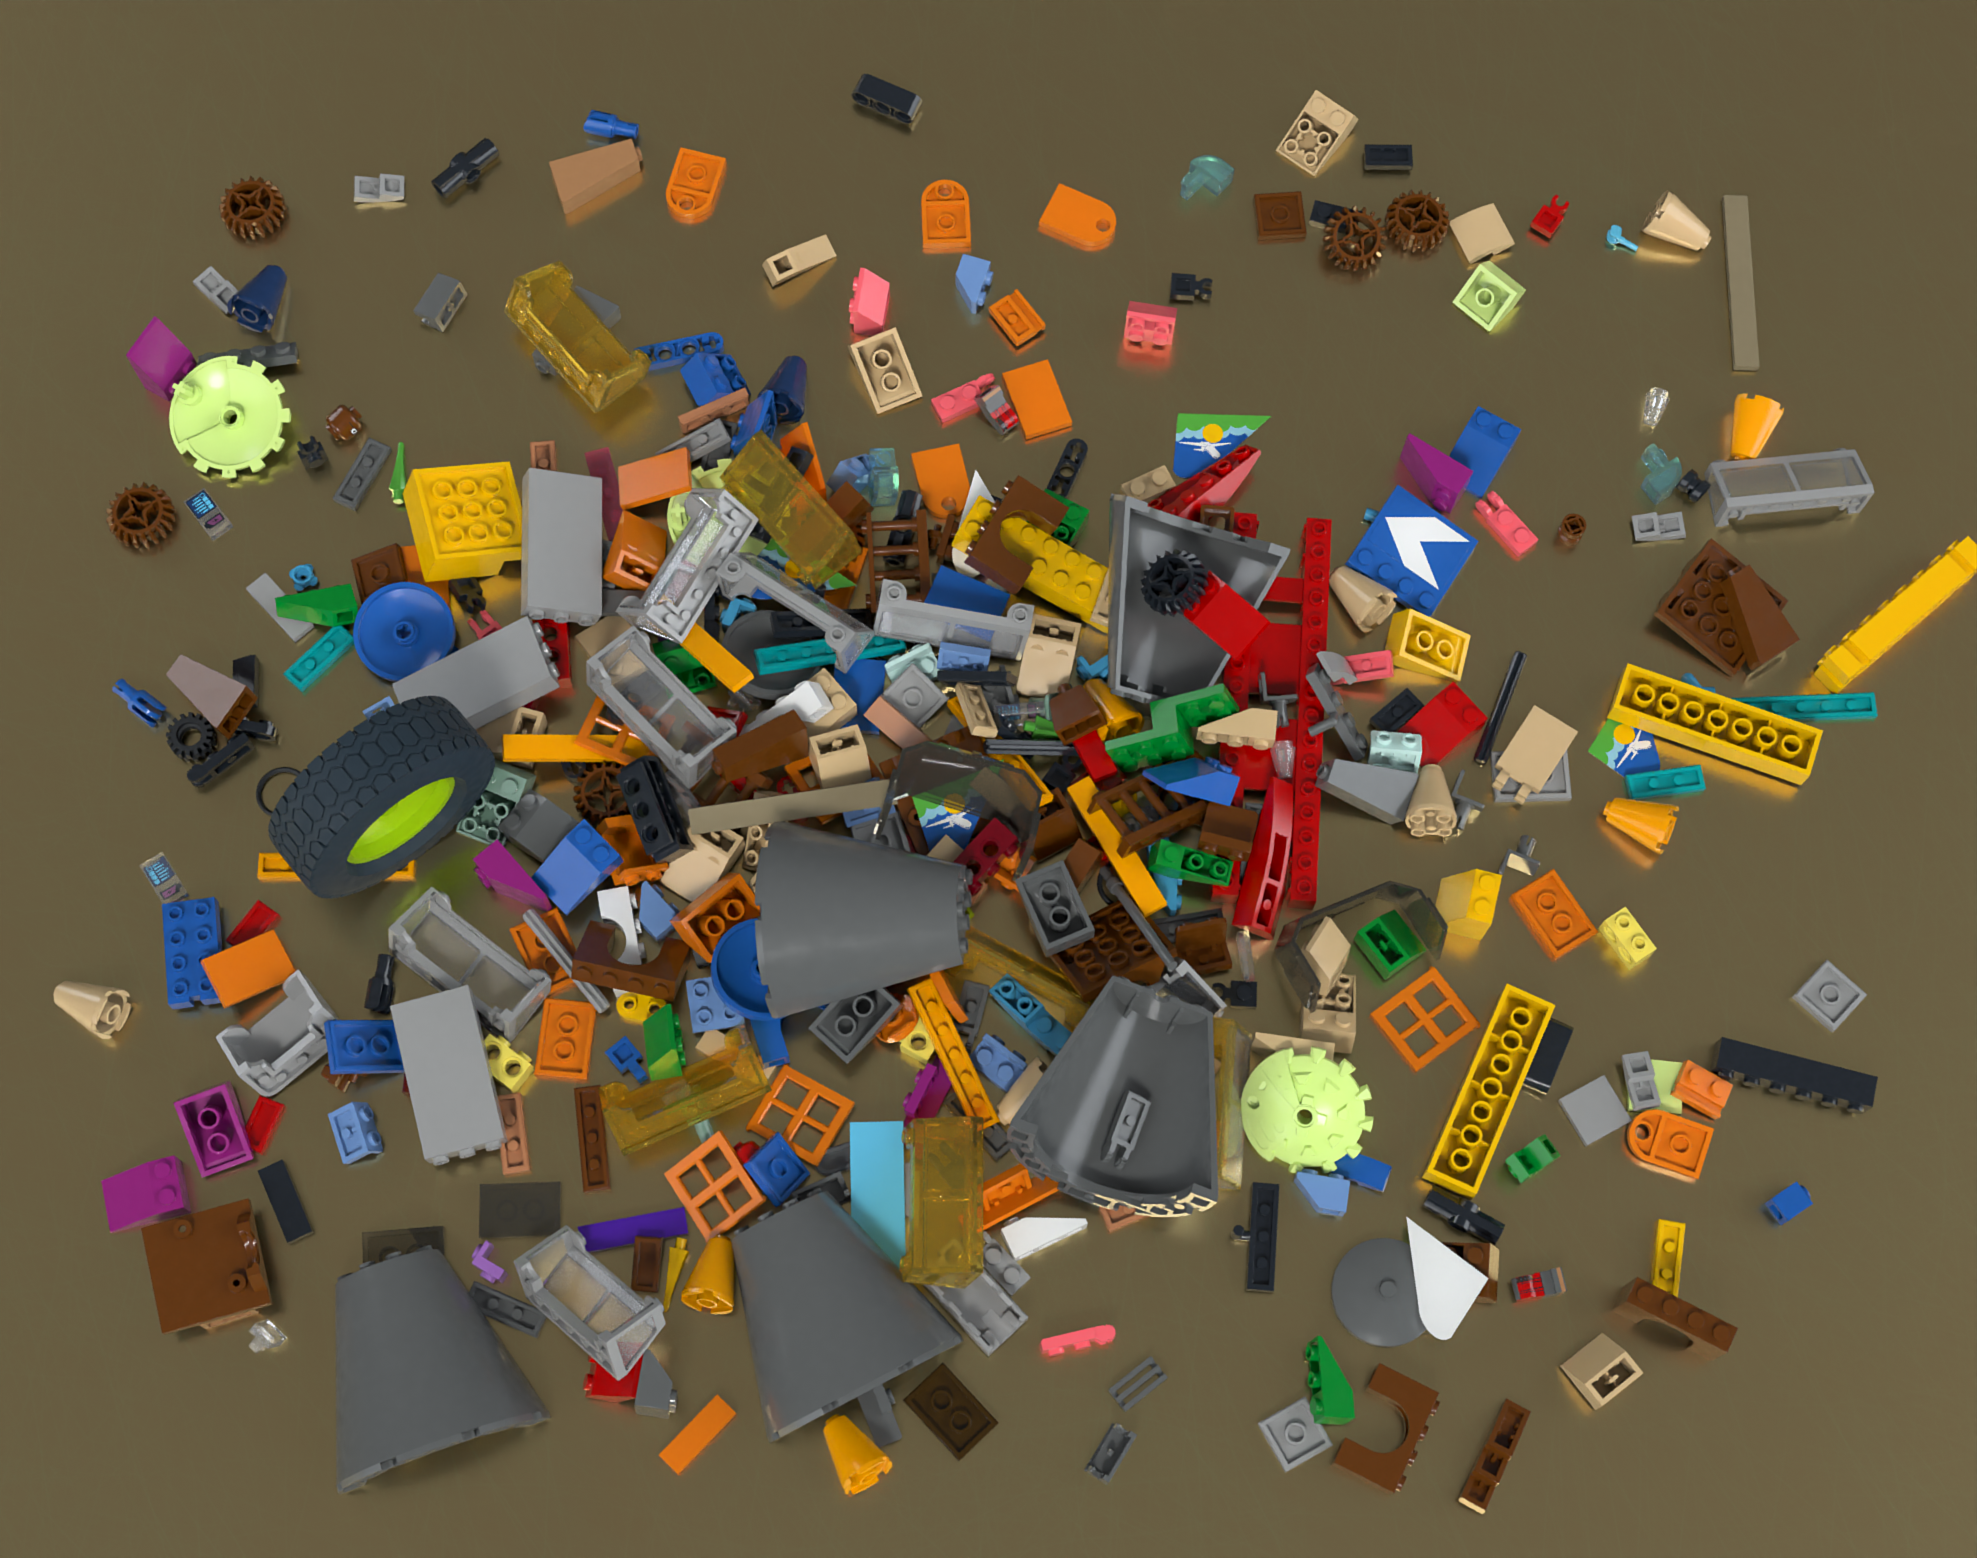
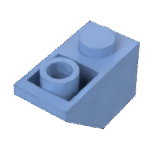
(971, 280)
(854, 471)
(656, 913)
(1324, 1193)

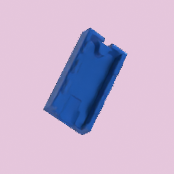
(190, 936)

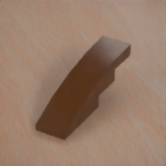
(1494, 1456)

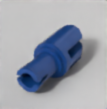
(609, 125)
(140, 702)

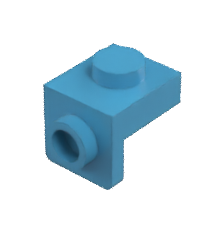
(735, 610)
(1098, 670)

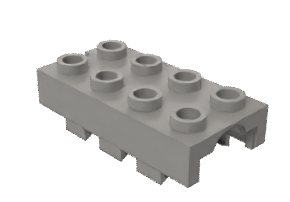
(981, 1311)

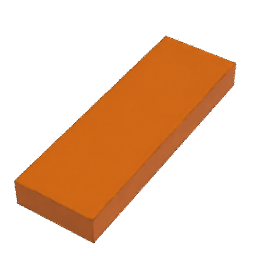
(697, 1434)

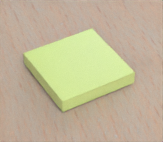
(1665, 1077)

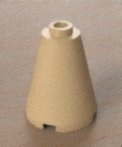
(1676, 223)
(1362, 597)
(94, 1006)
(1020, 1090)

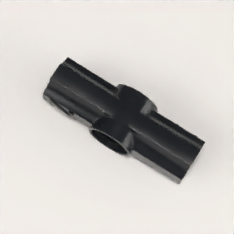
(465, 167)
(908, 504)
(1463, 1215)

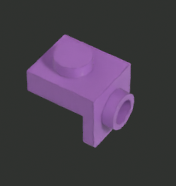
(489, 1270)

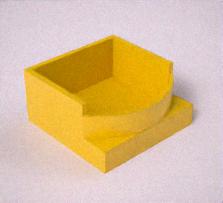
(464, 519)

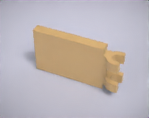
(1534, 752)

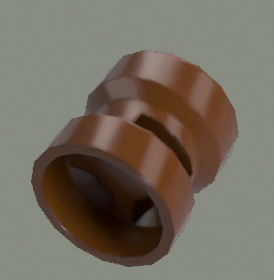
(1568, 534)

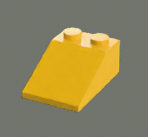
(1427, 645)

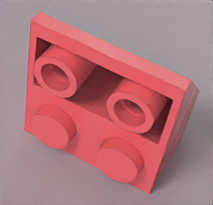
(869, 303)
(1150, 323)

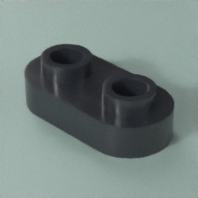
(259, 730)

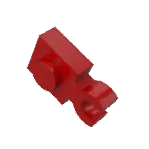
(1550, 218)

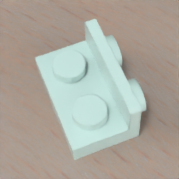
(920, 655)
(1395, 750)

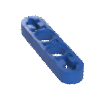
(676, 346)

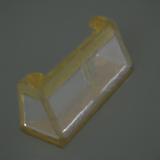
(1233, 1047)

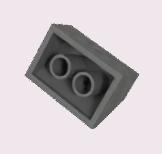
(655, 1389)

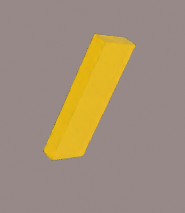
(1667, 1255)

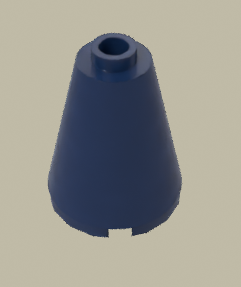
(259, 299)
(789, 389)

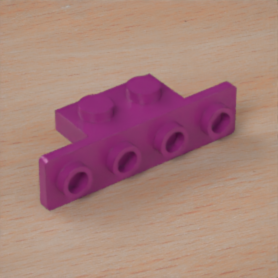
(928, 1094)

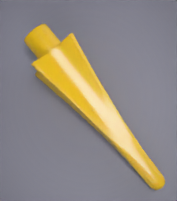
(676, 1261)

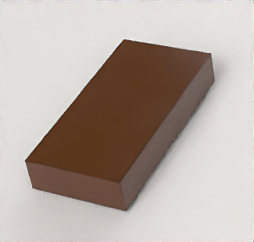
(646, 1263)

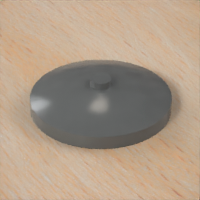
(755, 632)
(1377, 1293)

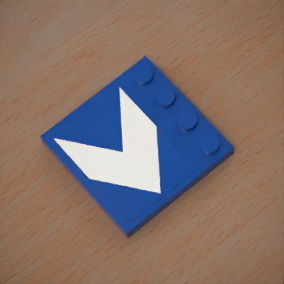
(1412, 551)

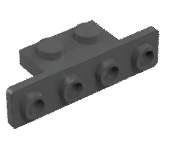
(879, 1415)

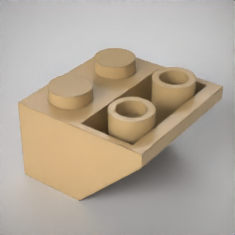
(839, 757)
(1327, 953)
(1601, 1370)

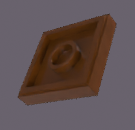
(1279, 215)
(378, 570)

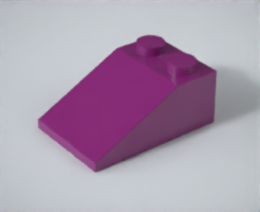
(160, 359)
(1436, 474)
(508, 878)
(214, 1128)
(146, 1194)

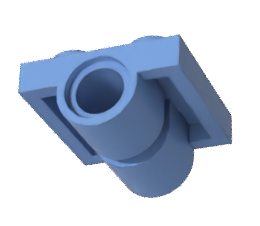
(707, 1008)

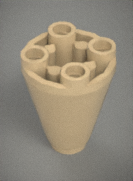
(1431, 804)

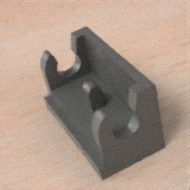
(440, 302)
(833, 1184)
(1110, 1453)

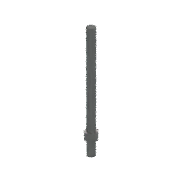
(1116, 888)

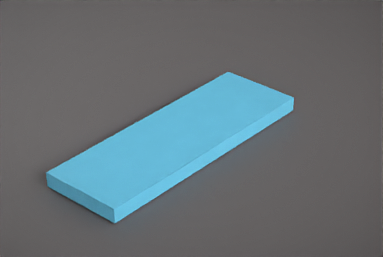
(879, 1184)

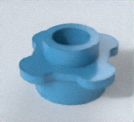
(303, 570)

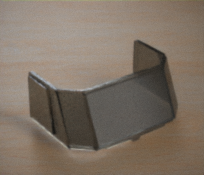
(969, 785)
(1412, 900)

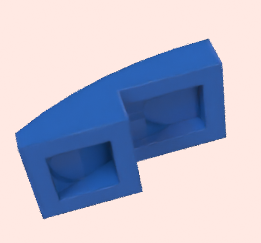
(1364, 1171)

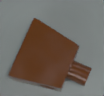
(1074, 713)

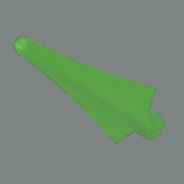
(398, 479)
(1040, 728)

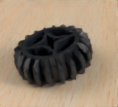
(1182, 585)

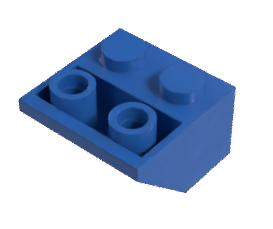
(712, 377)

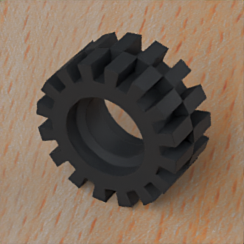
(183, 725)

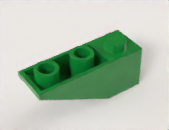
(324, 606)
(1188, 864)
(1331, 1393)

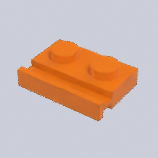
(1016, 317)
(1701, 1089)

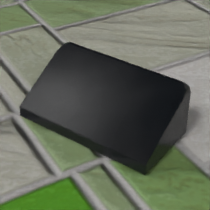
(247, 672)

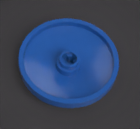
(403, 630)
(737, 973)

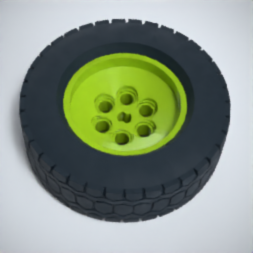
(381, 796)

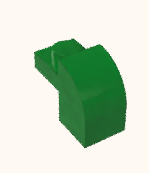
(1532, 1158)

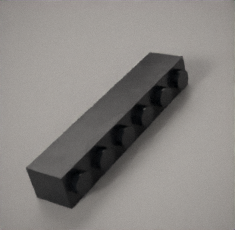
(1793, 1075)

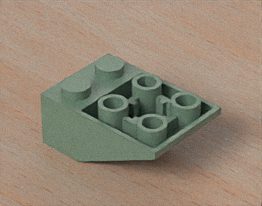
(497, 801)

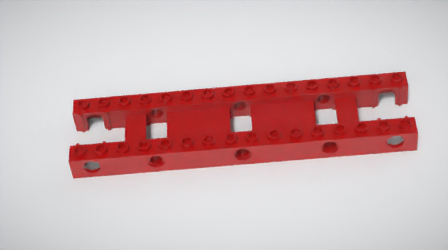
(1285, 657)

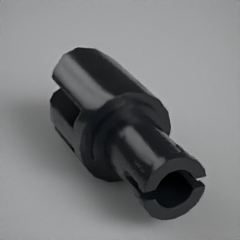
(381, 986)

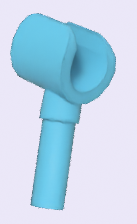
(1614, 237)

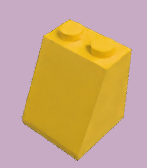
(1468, 902)

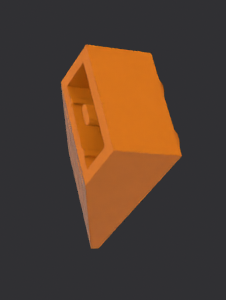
(635, 553)

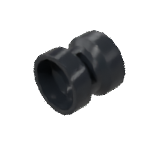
(1693, 486)

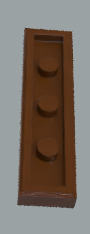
(592, 1140)

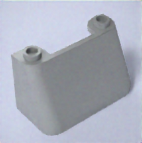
(282, 1041)

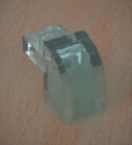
(1207, 172)
(1664, 474)
(884, 477)

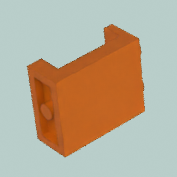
(625, 840)

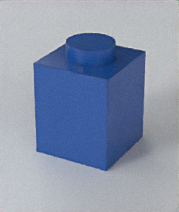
(1789, 1202)

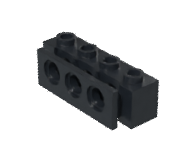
(654, 810)

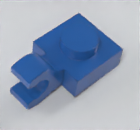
(625, 1057)

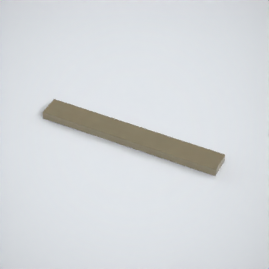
(1740, 282)
(787, 807)

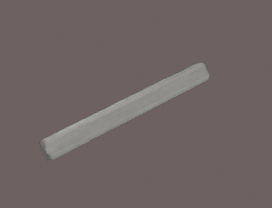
(563, 958)

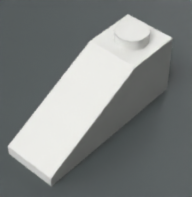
(1033, 1234)

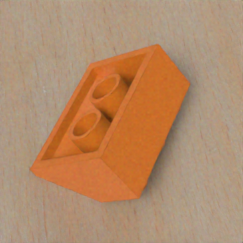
(802, 439)
(715, 913)

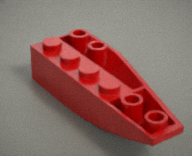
(1208, 487)
(1267, 866)

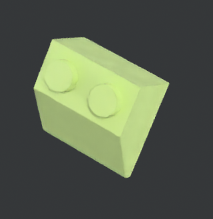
(1489, 295)

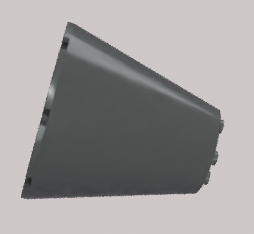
(1162, 654)
(852, 916)
(1139, 1046)
(826, 1312)
(417, 1367)

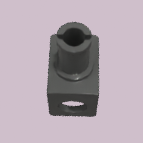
(1277, 703)
(1464, 804)
(1521, 858)

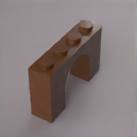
(988, 552)
(654, 979)
(1707, 1333)
(1415, 1405)

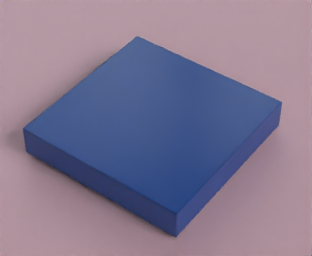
(776, 1169)

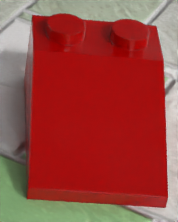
(1226, 618)
(1445, 724)
(603, 1386)

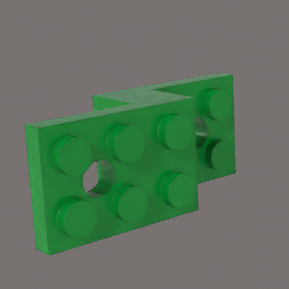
(1171, 729)

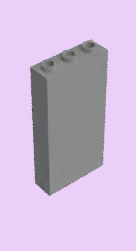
(561, 547)
(489, 674)
(448, 1075)

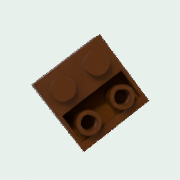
(1056, 827)
(1483, 1258)

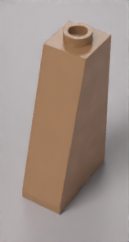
(593, 172)

